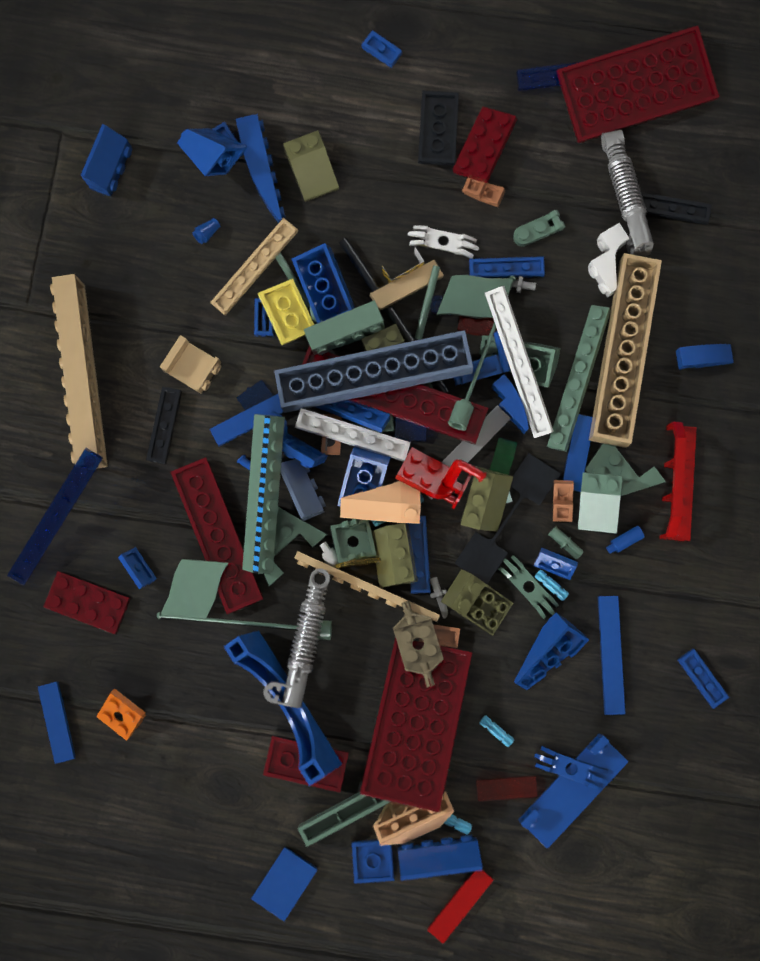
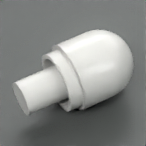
(329, 554)

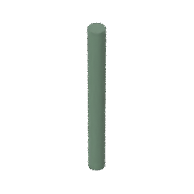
(288, 272)
(427, 302)

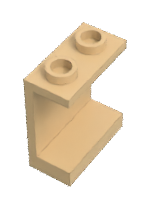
(191, 365)

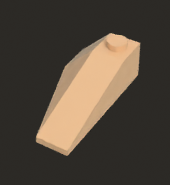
(384, 503)

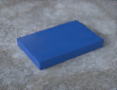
(284, 883)

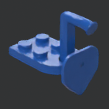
(294, 448)

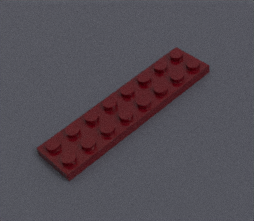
(216, 533)

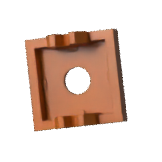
(131, 714)

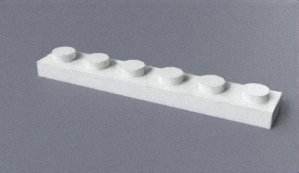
(352, 434)

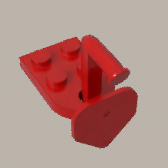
(435, 477)

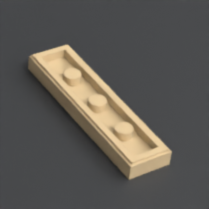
(404, 286)

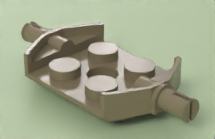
(406, 631)

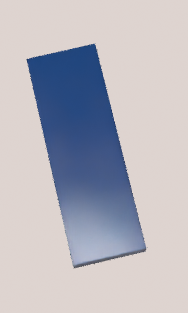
(703, 678)

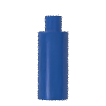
(626, 540)

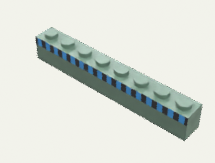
(263, 493)

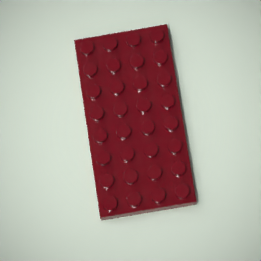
(637, 84)
(416, 731)

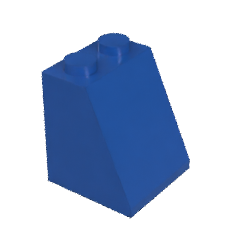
(210, 150)

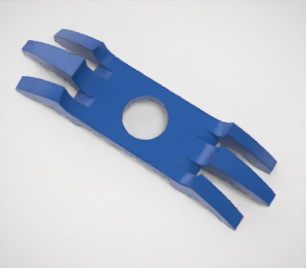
(559, 767)

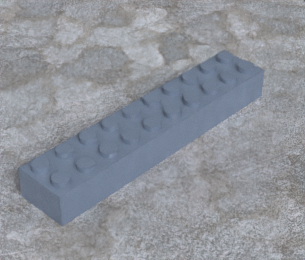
(374, 371)

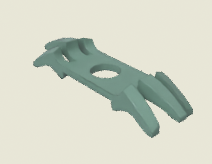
(534, 597)

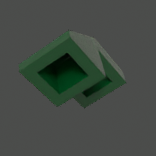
(503, 456)

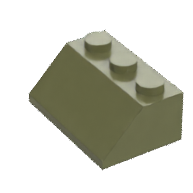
(486, 501)
(395, 554)

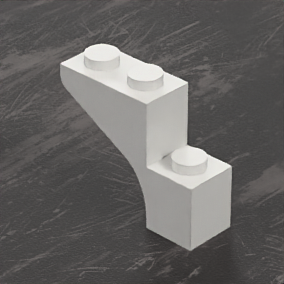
(604, 267)

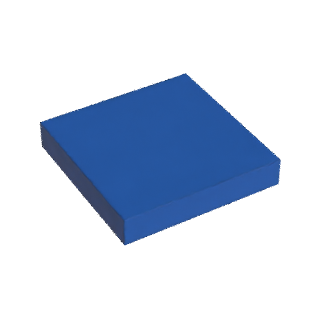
(372, 861)

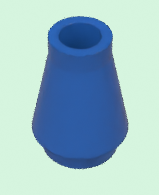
(206, 230)

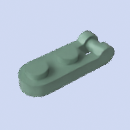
(538, 229)

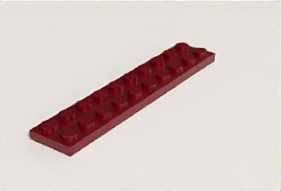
(419, 406)

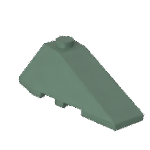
(542, 359)

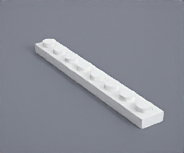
(519, 361)

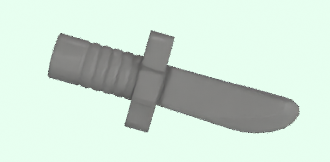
(520, 284)
(438, 593)

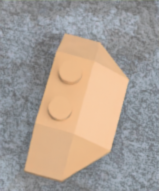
(405, 823)

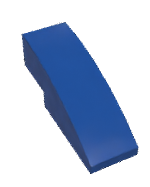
(704, 355)
(511, 403)

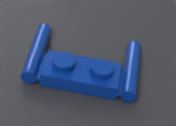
(491, 365)

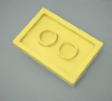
(286, 311)

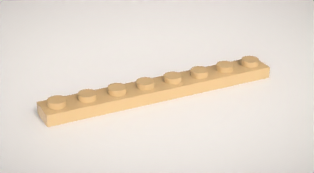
(358, 584)

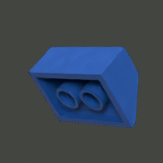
(106, 161)

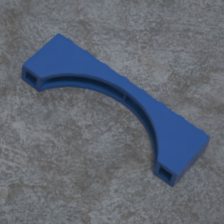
(315, 751)

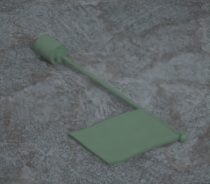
(467, 298)
(196, 589)

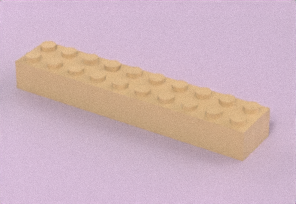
(625, 351)
(78, 367)

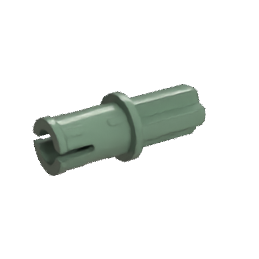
(565, 542)

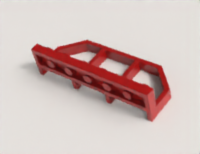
(682, 485)

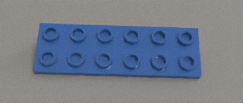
(567, 798)

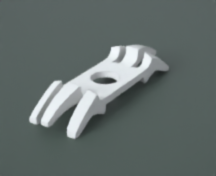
(433, 235)

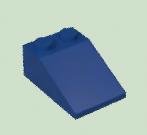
(364, 472)

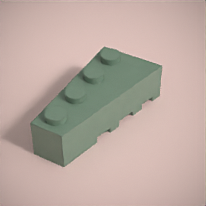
(345, 328)

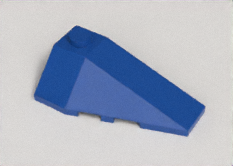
(554, 643)

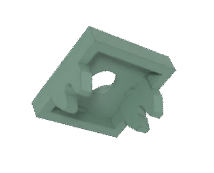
(358, 529)

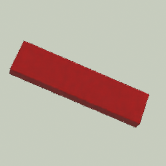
(459, 905)

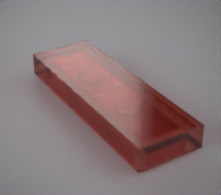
(506, 788)

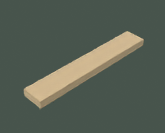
(254, 266)

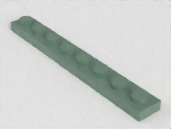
(579, 378)

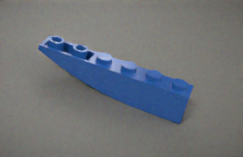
(259, 163)

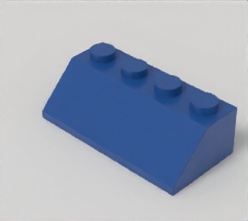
(323, 283)
(439, 858)

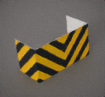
(417, 266)

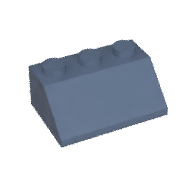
(302, 489)

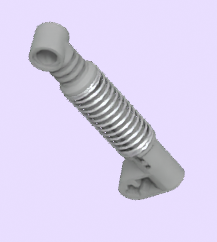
(633, 212)
(304, 645)

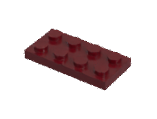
(484, 144)
(87, 602)
(283, 764)

